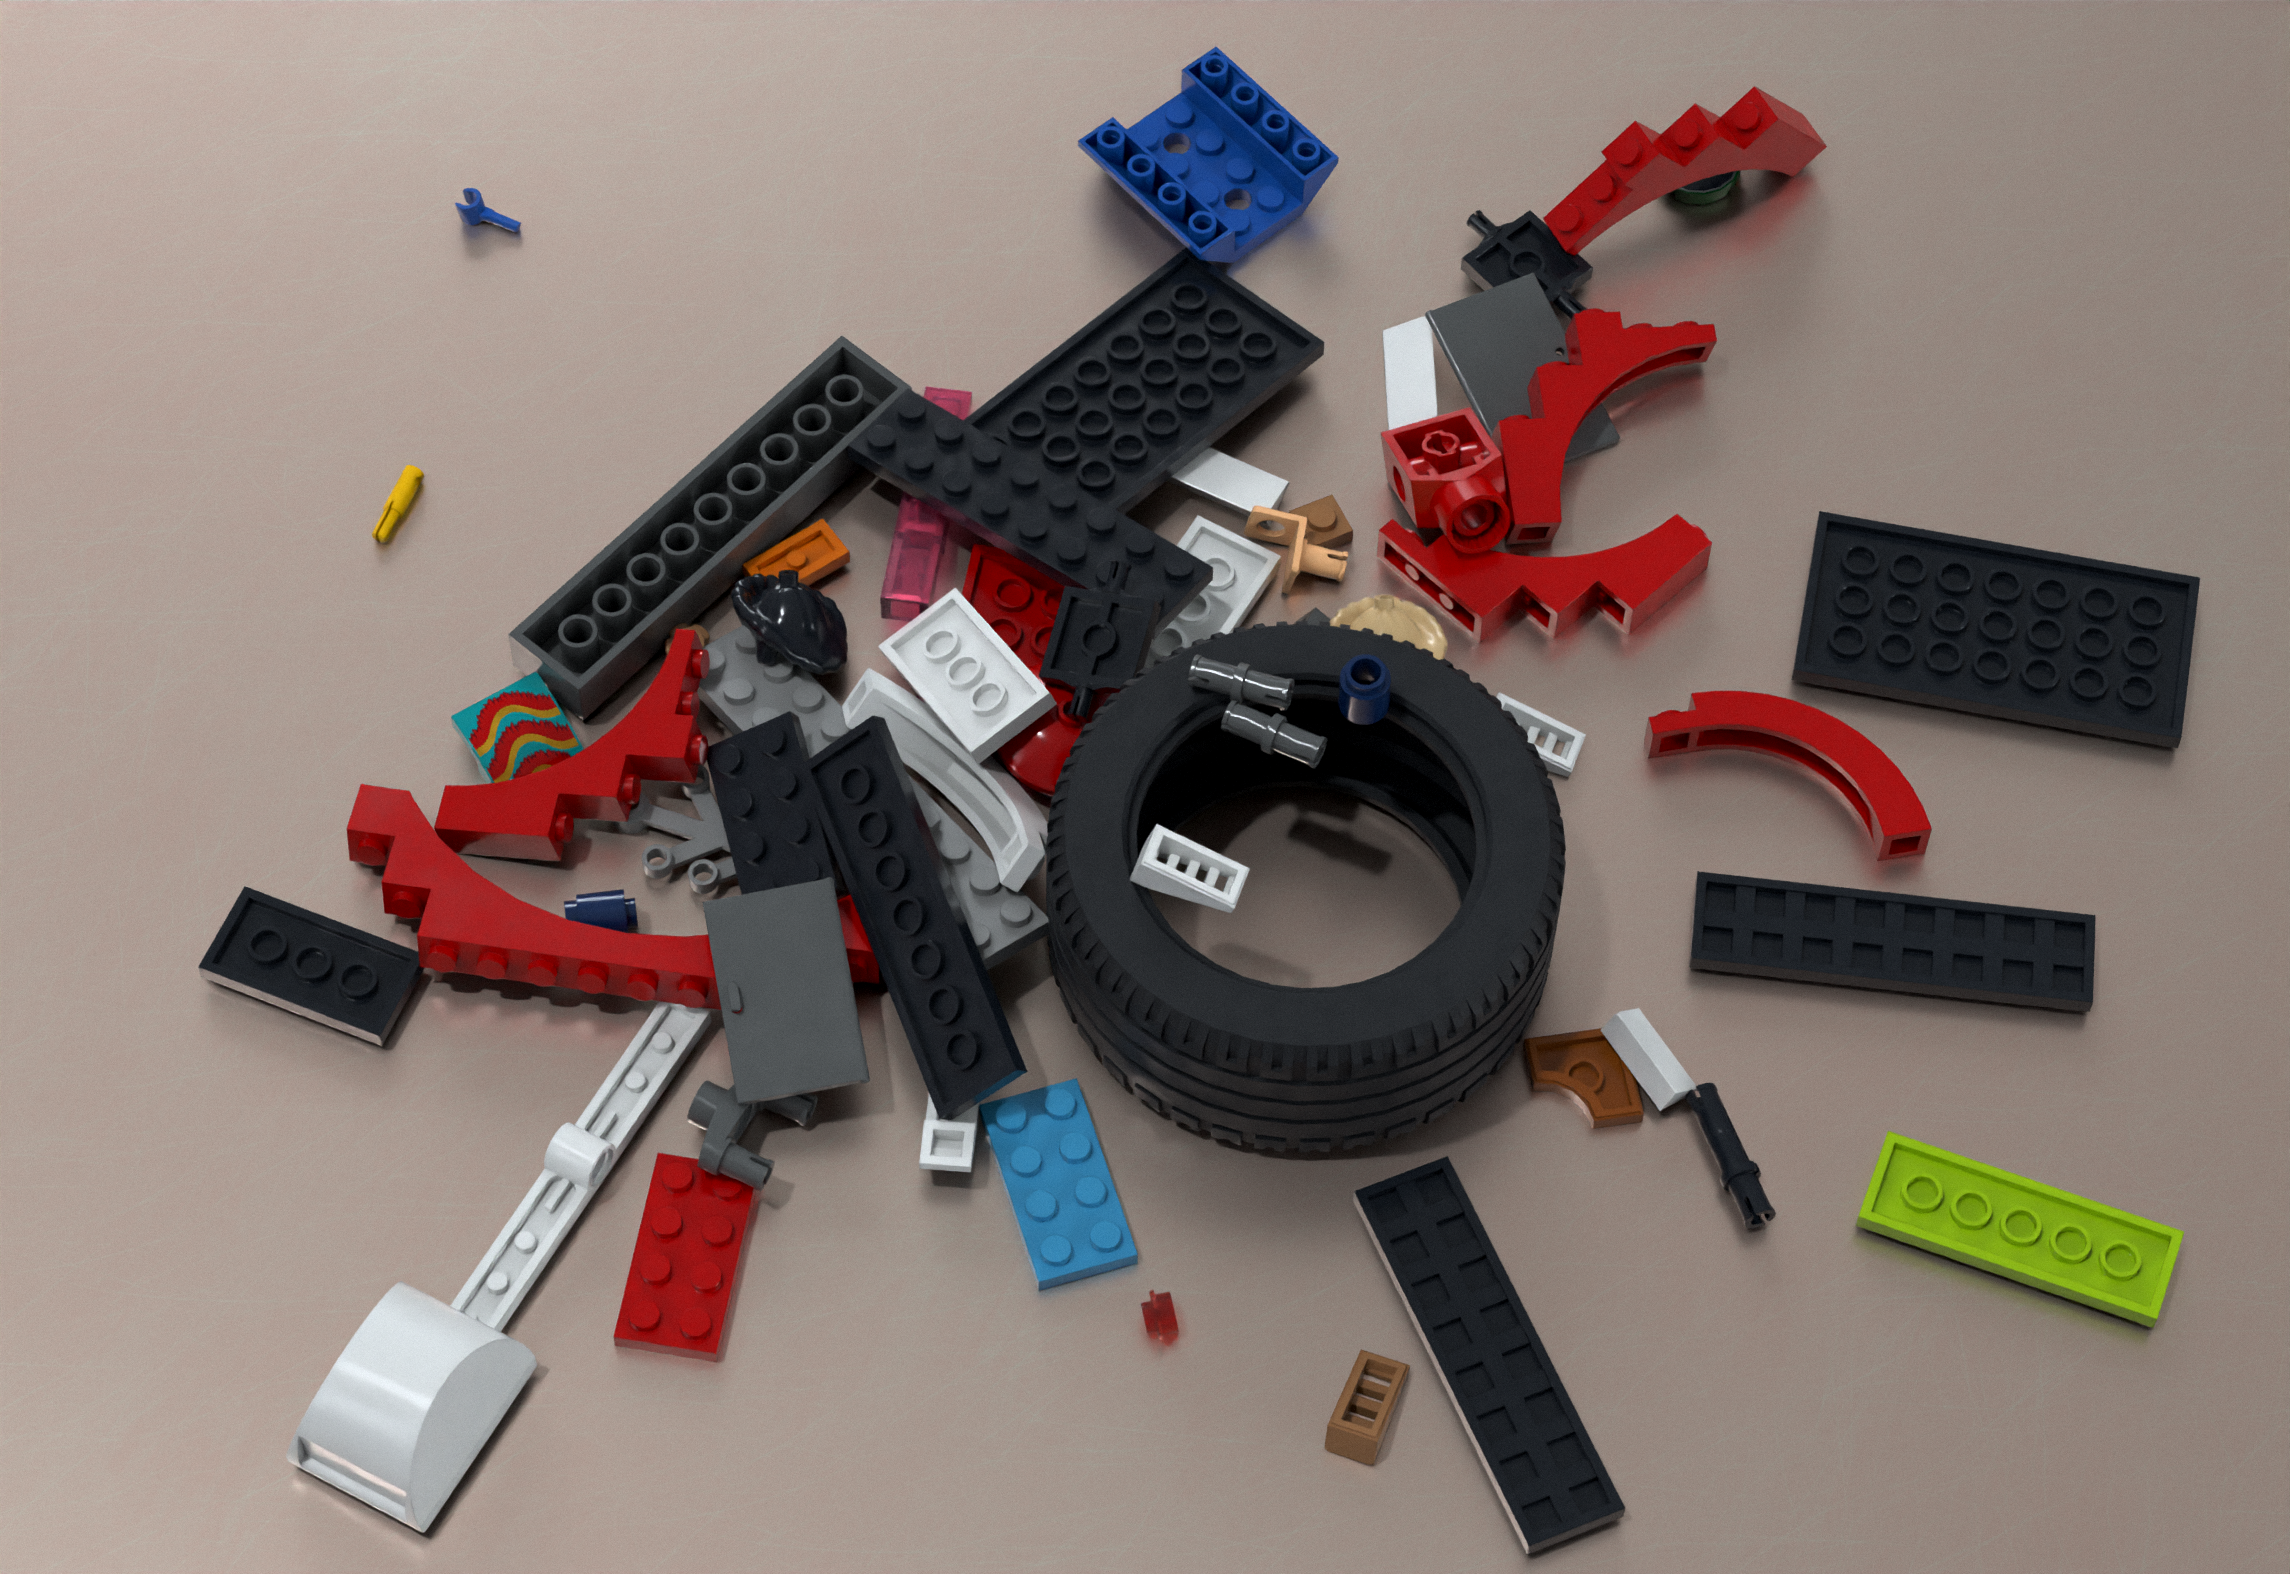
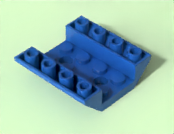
(1237, 150)

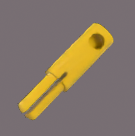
(398, 502)

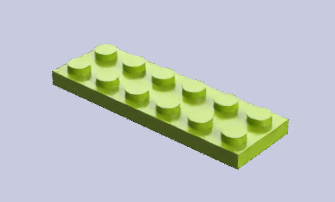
(2020, 1229)

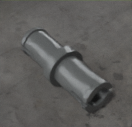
(1241, 682)
(1273, 734)

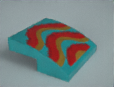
(516, 731)

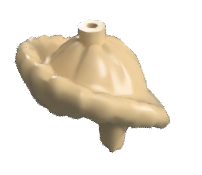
(1396, 618)

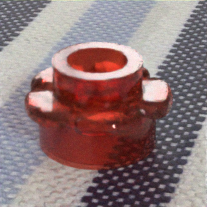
(1159, 1314)

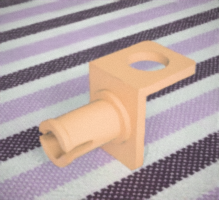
(1300, 555)

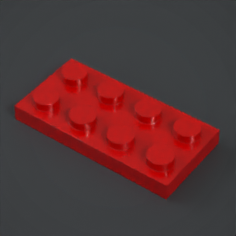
(684, 1261)

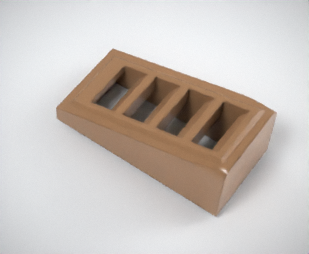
(1359, 1437)

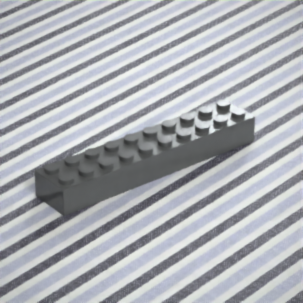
(703, 530)

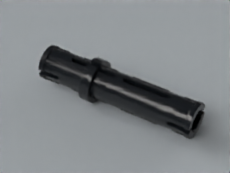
(1738, 1173)

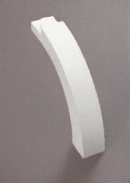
(981, 791)

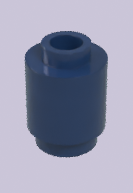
(1364, 689)
(603, 910)

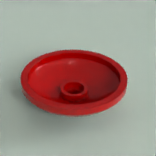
(1042, 747)

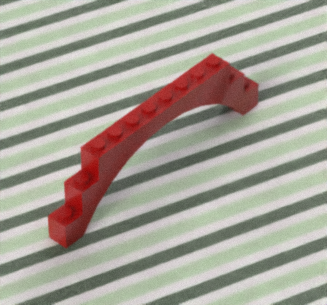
(491, 934)

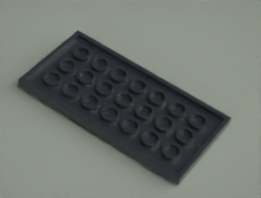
(1150, 382)
(1997, 629)

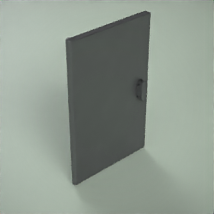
(1495, 347)
(790, 973)

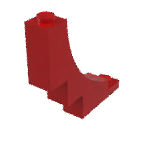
(1553, 592)

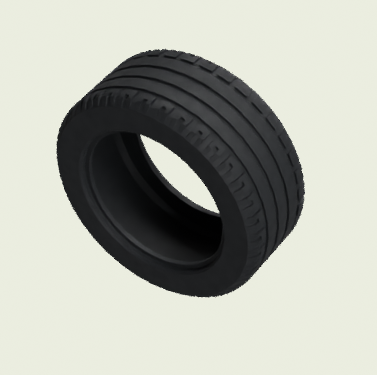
(1287, 1059)

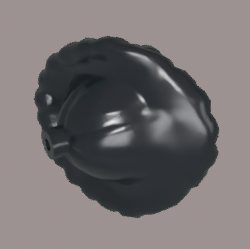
(791, 621)

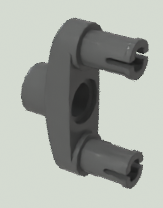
(719, 1114)

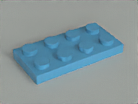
(1058, 1184)

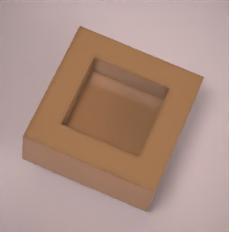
(1325, 523)

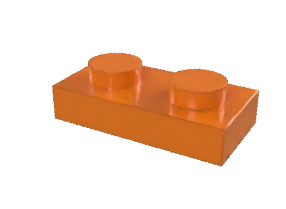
(811, 552)

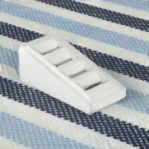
(1540, 724)
(1168, 880)

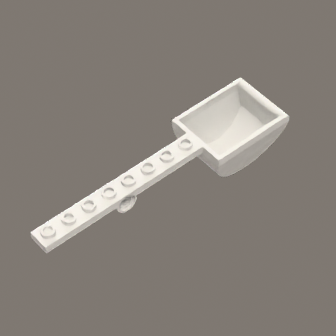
(436, 1378)

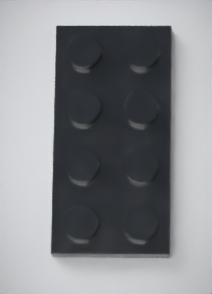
(769, 809)
(312, 965)

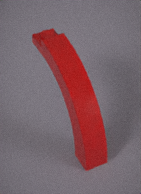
(1811, 742)

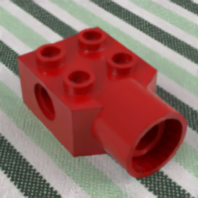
(1450, 478)

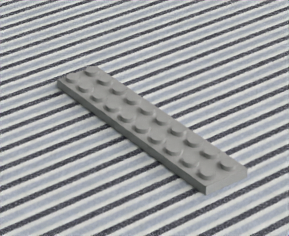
(751, 693)

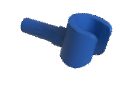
(477, 212)

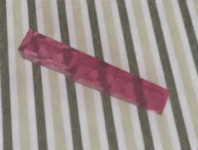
(919, 537)

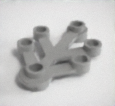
(705, 835)

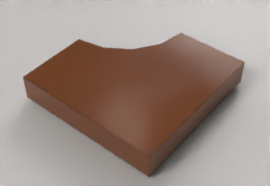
(1587, 1072)

